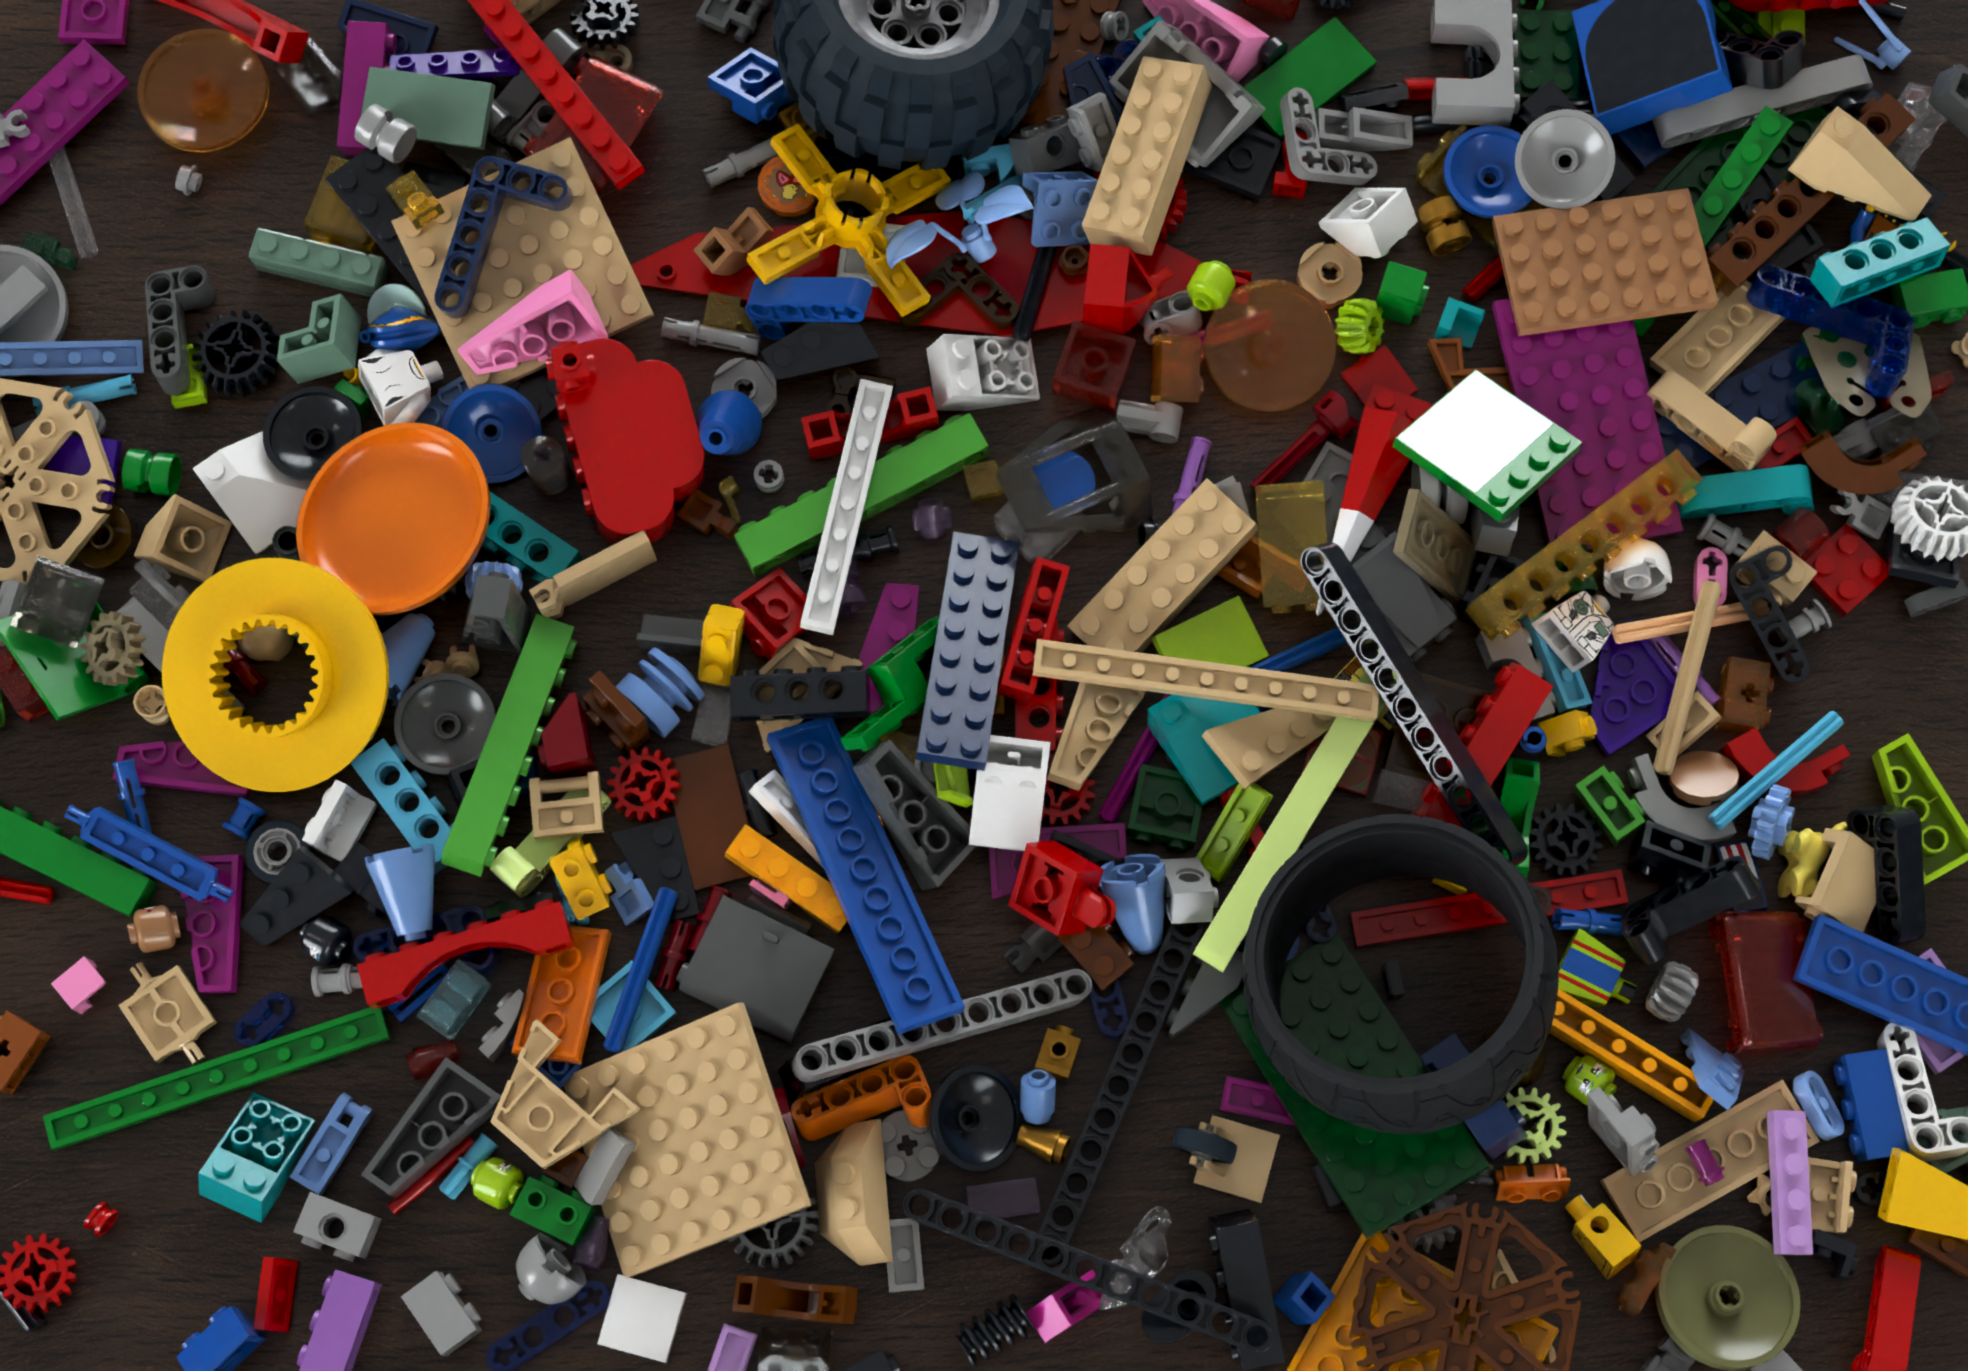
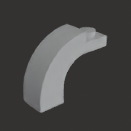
(1665, 812)

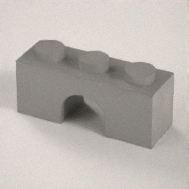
(1516, 650)

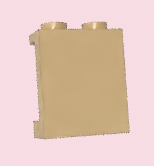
(1847, 882)

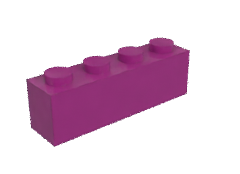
(366, 46)

